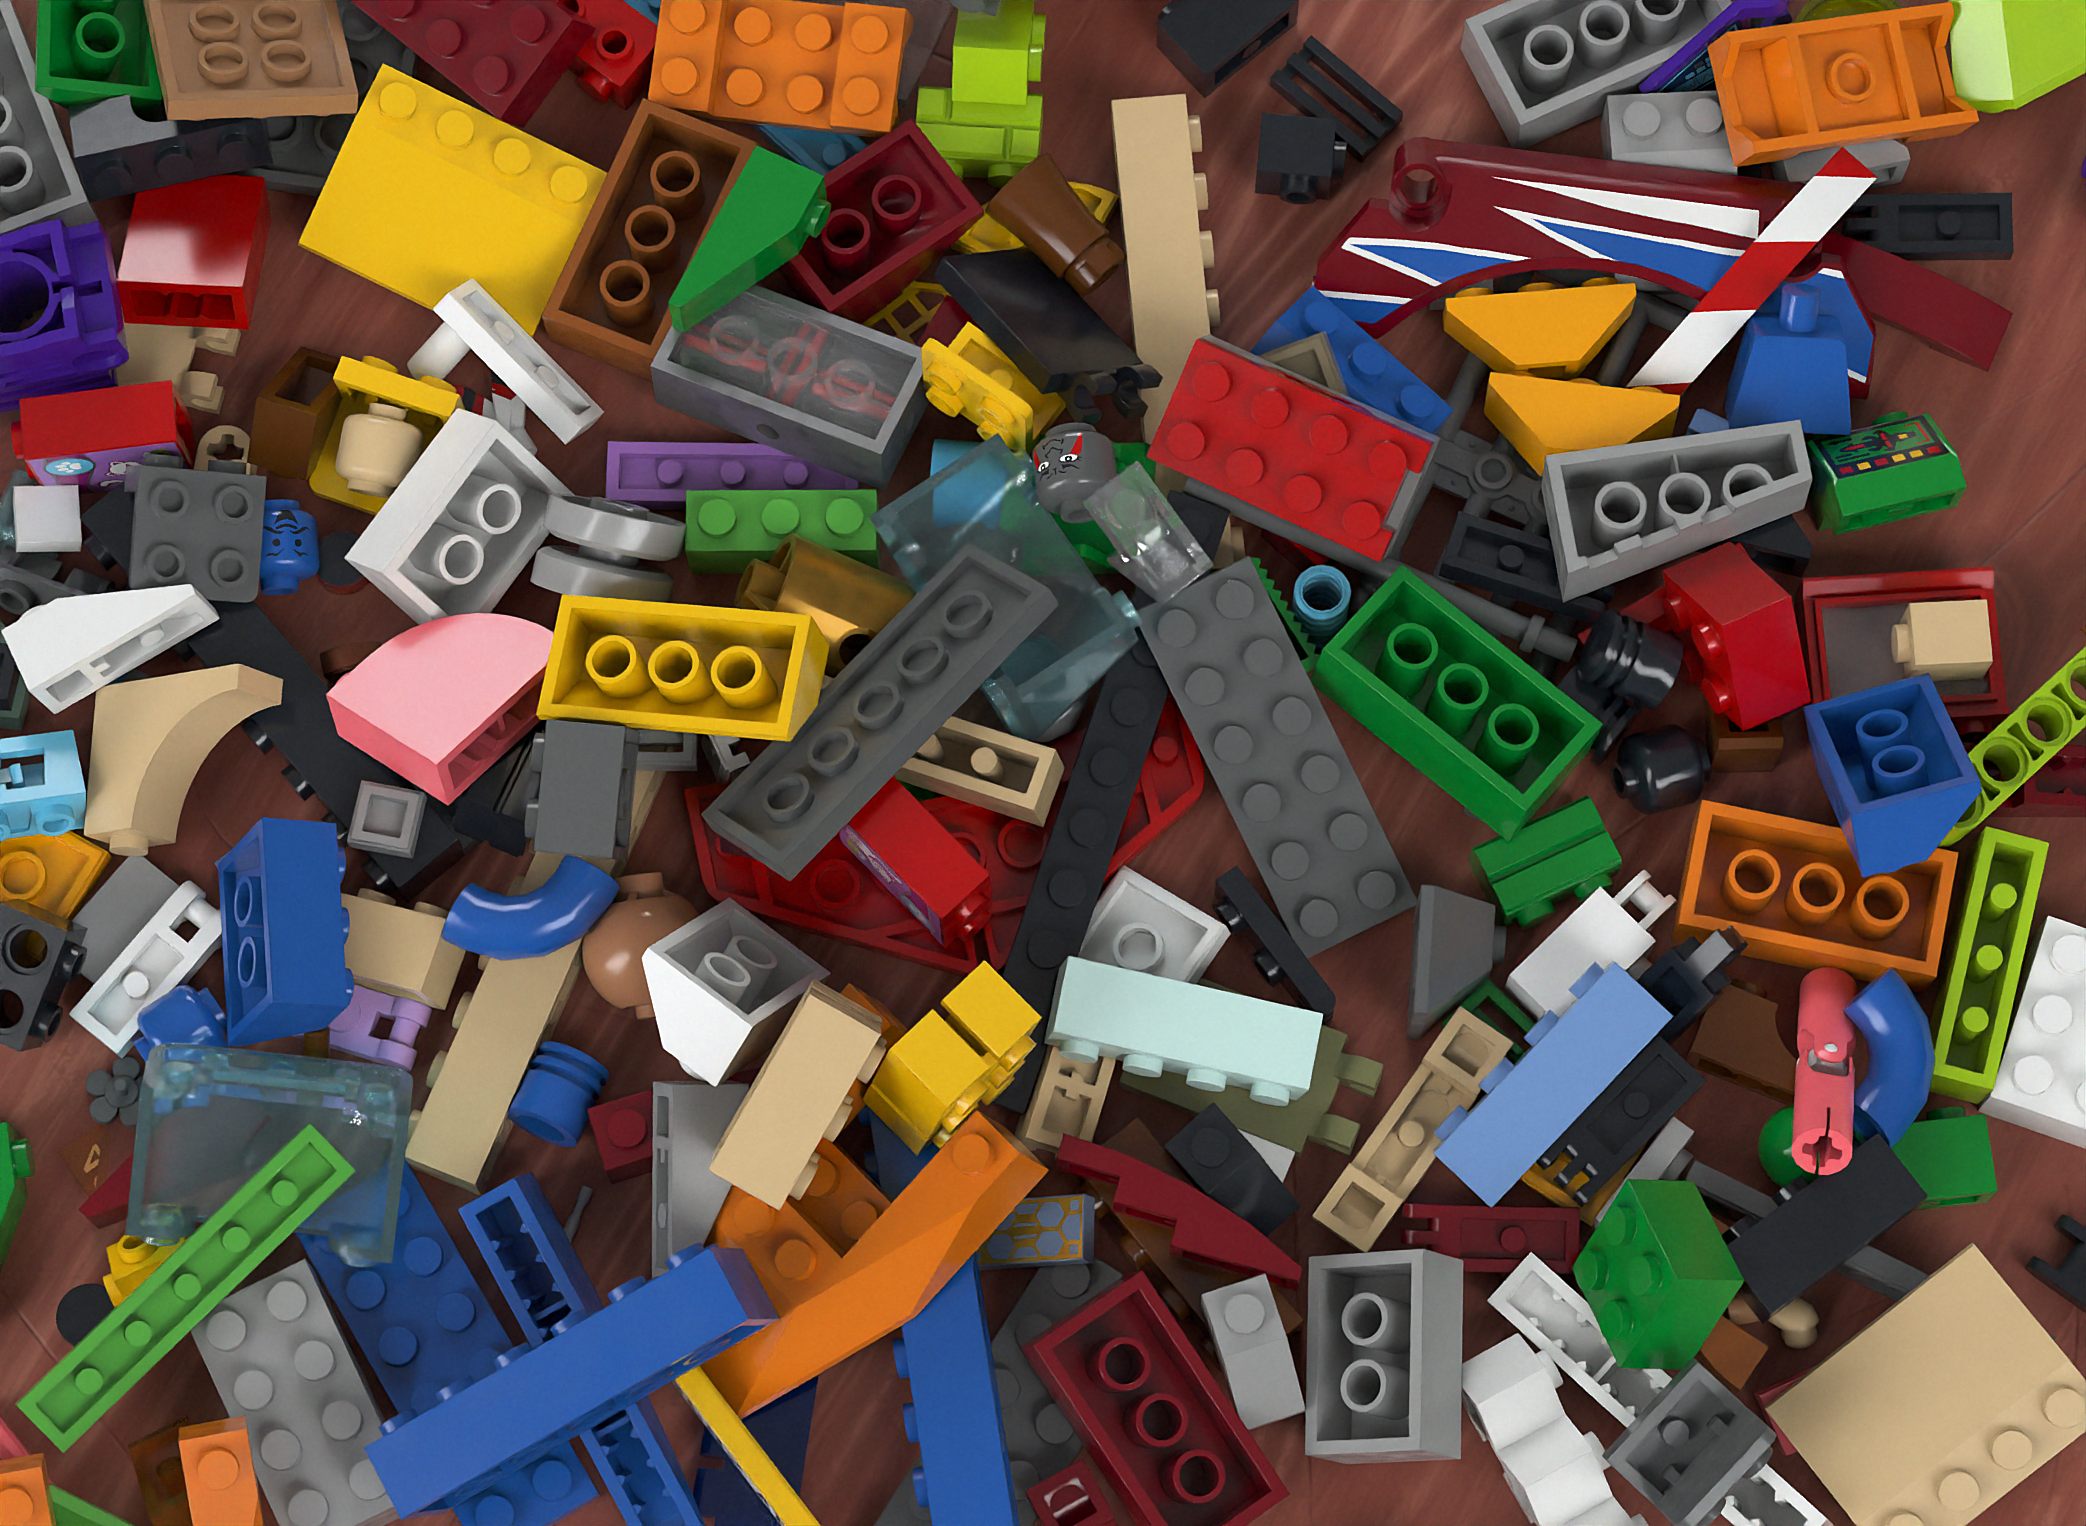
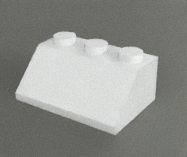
(725, 990)

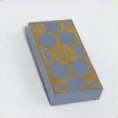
(1042, 1234)

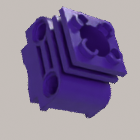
(82, 328)

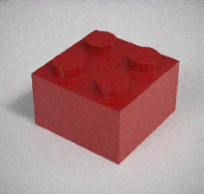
(1736, 636)

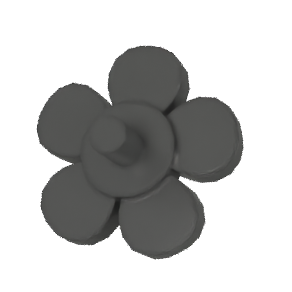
(115, 1094)

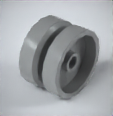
(610, 543)

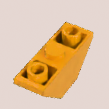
(1539, 326)
(1574, 415)

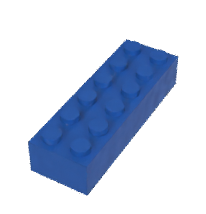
(570, 1382)

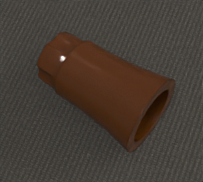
(1056, 225)

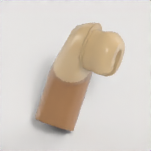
(1795, 1320)

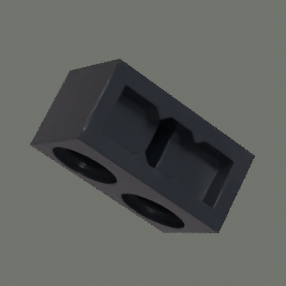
(35, 983)

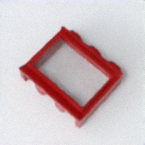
(1848, 632)

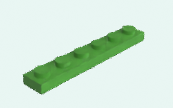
(185, 1287)

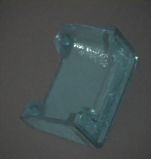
(994, 506)
(225, 1112)

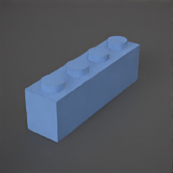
(1551, 1083)

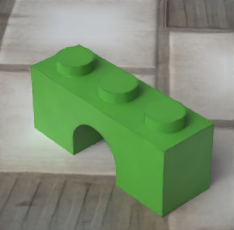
(742, 525)

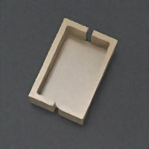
(799, 1096)

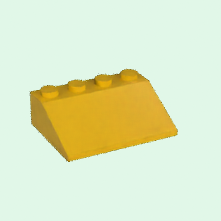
(447, 197)

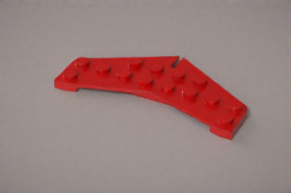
(848, 904)

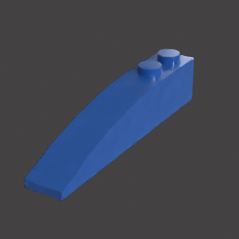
(546, 1284)

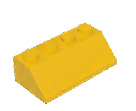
(683, 668)

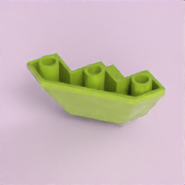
(2015, 50)

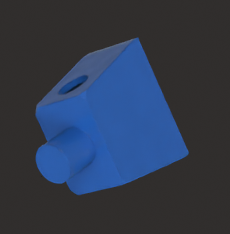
(1791, 368)

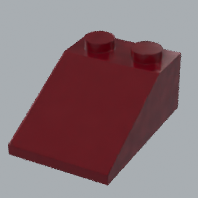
(887, 223)

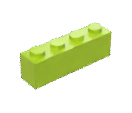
(1984, 962)

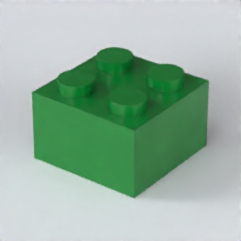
(1657, 1274)

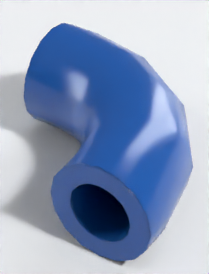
(532, 922)
(1898, 1055)

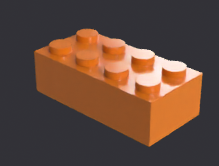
(1803, 898)

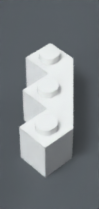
(1543, 1454)

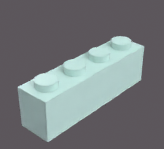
(1183, 1030)

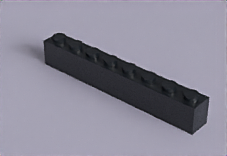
(297, 728)

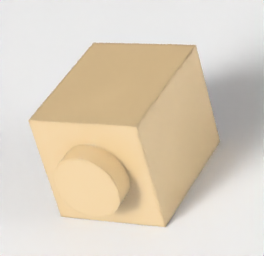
(1944, 640)

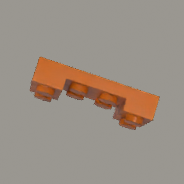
(782, 63)
(1838, 83)

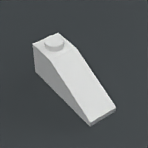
(95, 638)

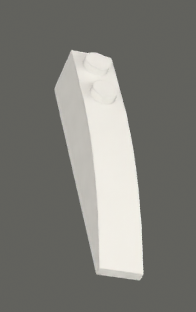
(1568, 1331)

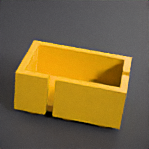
(948, 1066)

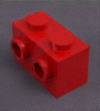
(618, 54)

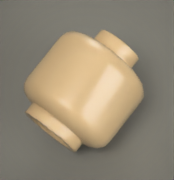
(378, 450)

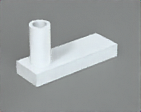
(481, 324)

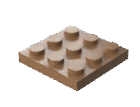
(251, 58)

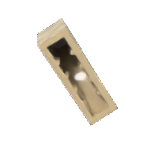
(152, 743)

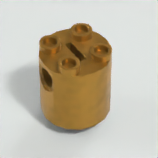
(840, 593)

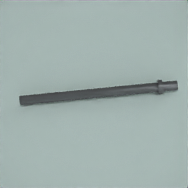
(1527, 631)

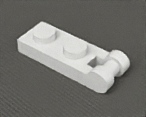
(150, 968)

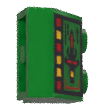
(1883, 473)

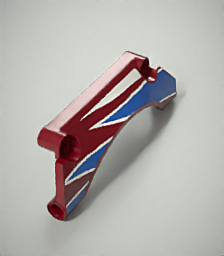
(1535, 210)

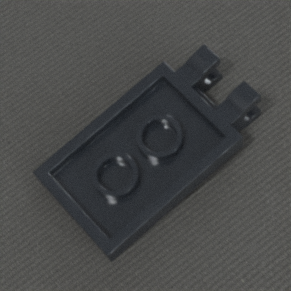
(1048, 331)

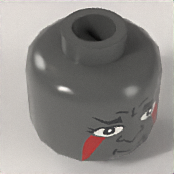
(1070, 468)

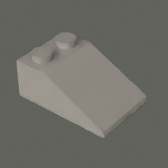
(1666, 131)

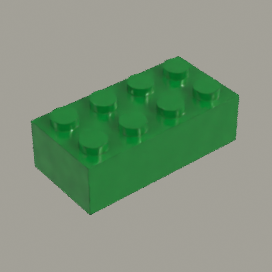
(1455, 702)

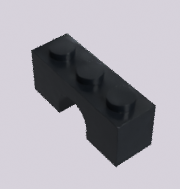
(130, 155)

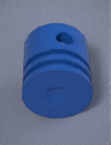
(558, 1093)

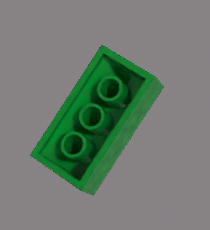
(96, 54)

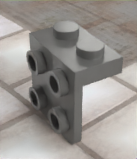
(196, 527)
(1691, 1447)

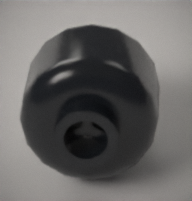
(1661, 769)

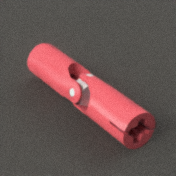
(1824, 1072)

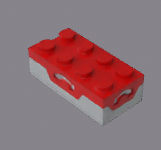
(1293, 447)

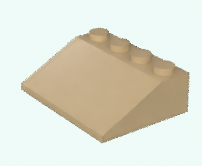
(1936, 1403)

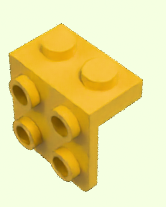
(376, 381)
(987, 389)

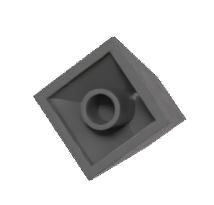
(1449, 955)

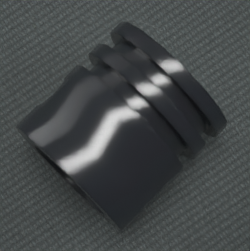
(1630, 659)
(1610, 709)

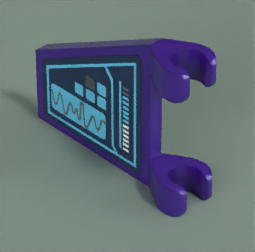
(1691, 66)

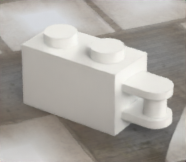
(1592, 933)

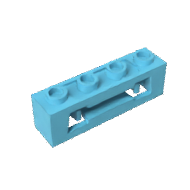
(45, 795)

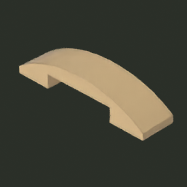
(1404, 1141)

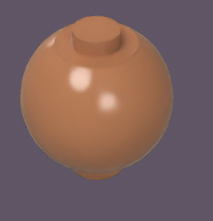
(618, 939)

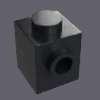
(1298, 157)

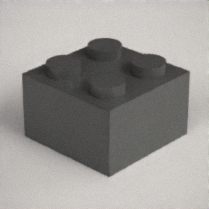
(583, 789)

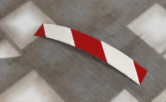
(1756, 275)

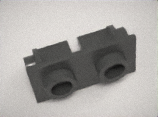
(32, 581)

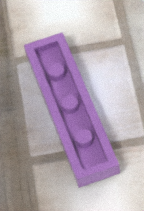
(662, 472)

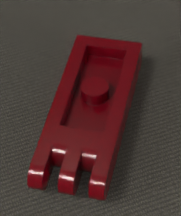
(1497, 1236)

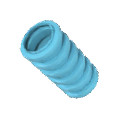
(1324, 586)

